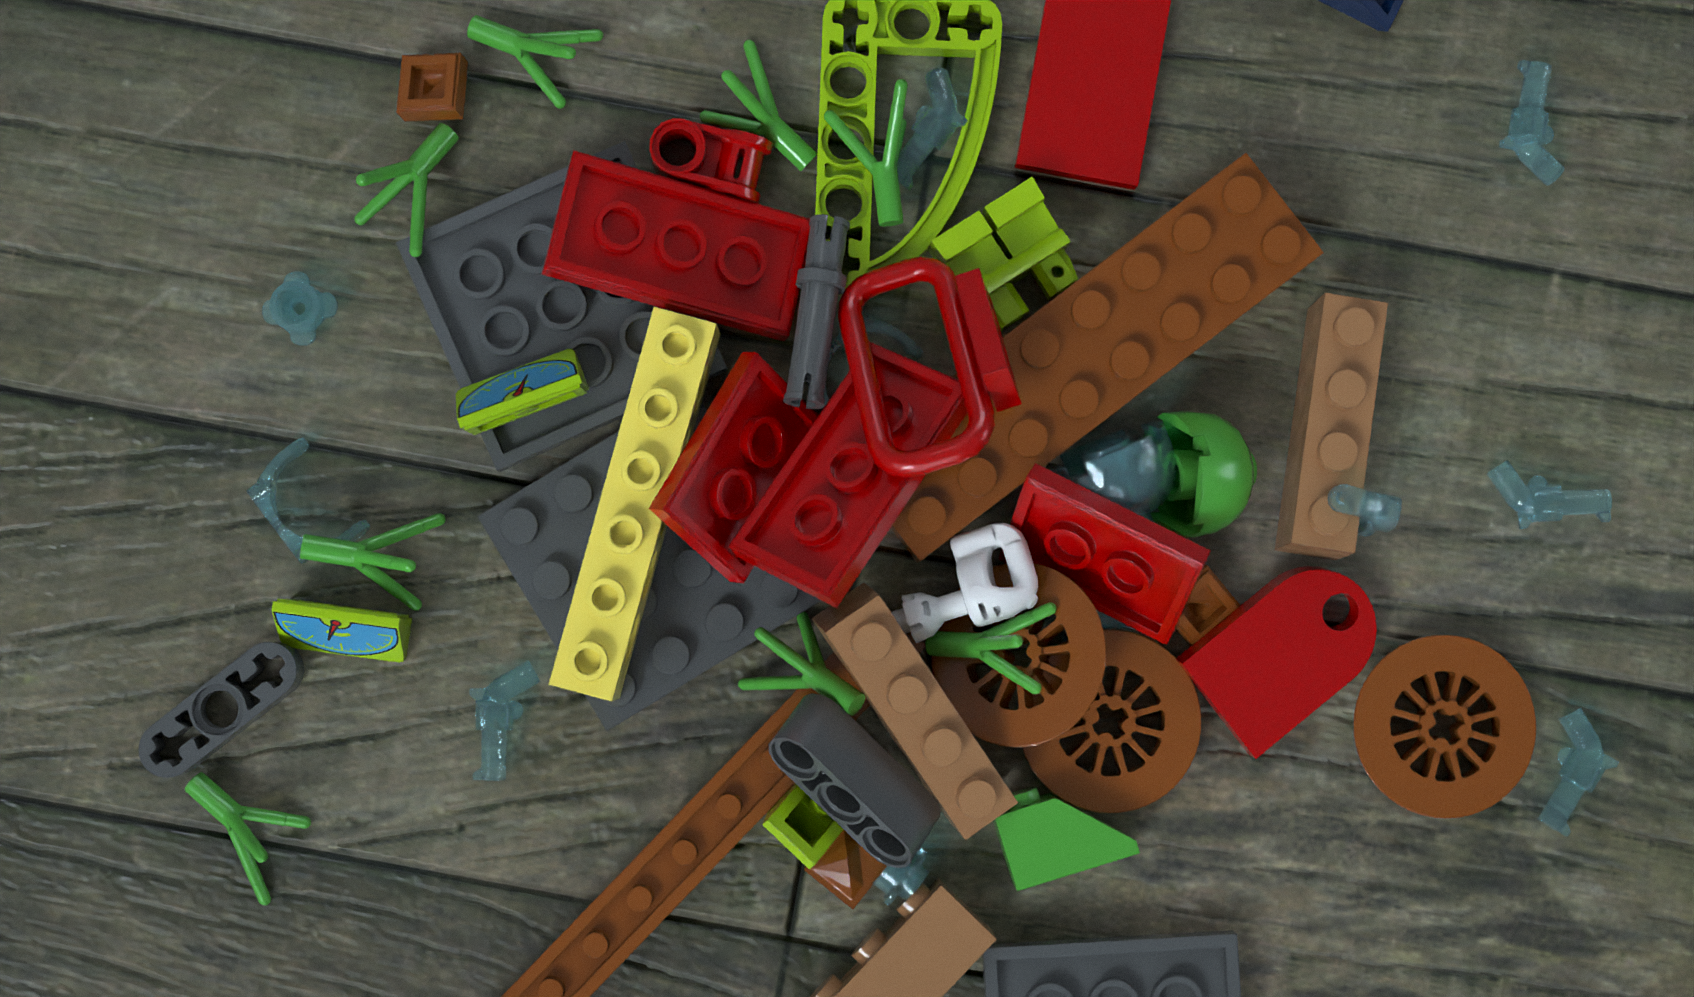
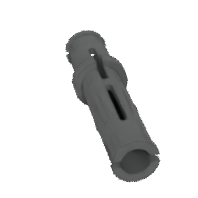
(820, 286)

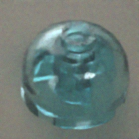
(1125, 471)

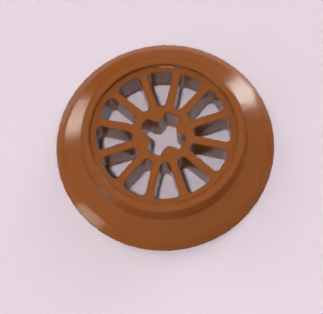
(1061, 709)
(1175, 742)
(1508, 745)

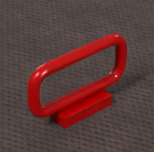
(976, 352)

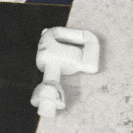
(978, 593)

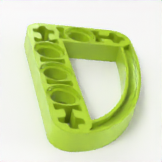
(859, 112)

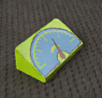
(520, 392)
(342, 629)

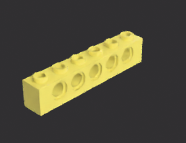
(625, 531)

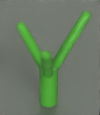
(520, 44)
(766, 112)
(414, 169)
(884, 172)
(365, 560)
(996, 638)
(814, 672)
(232, 816)

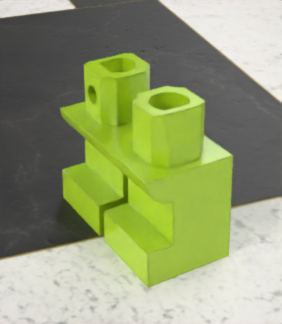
(1007, 244)

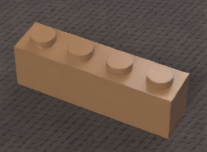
(1330, 424)
(915, 710)
(919, 952)

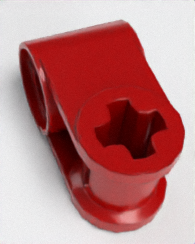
(714, 158)

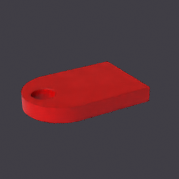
(1278, 657)

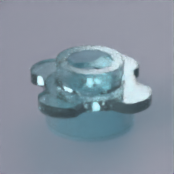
(281, 308)
(902, 881)

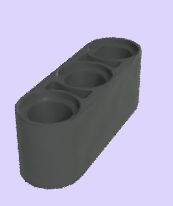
(855, 780)

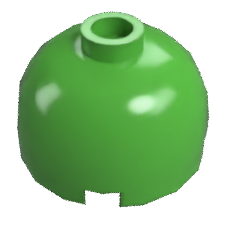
(1211, 477)

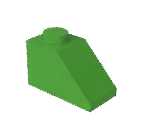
(1053, 839)

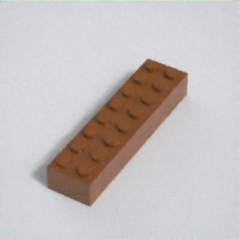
(1117, 337)

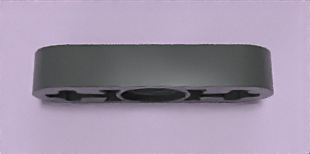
(174, 722)

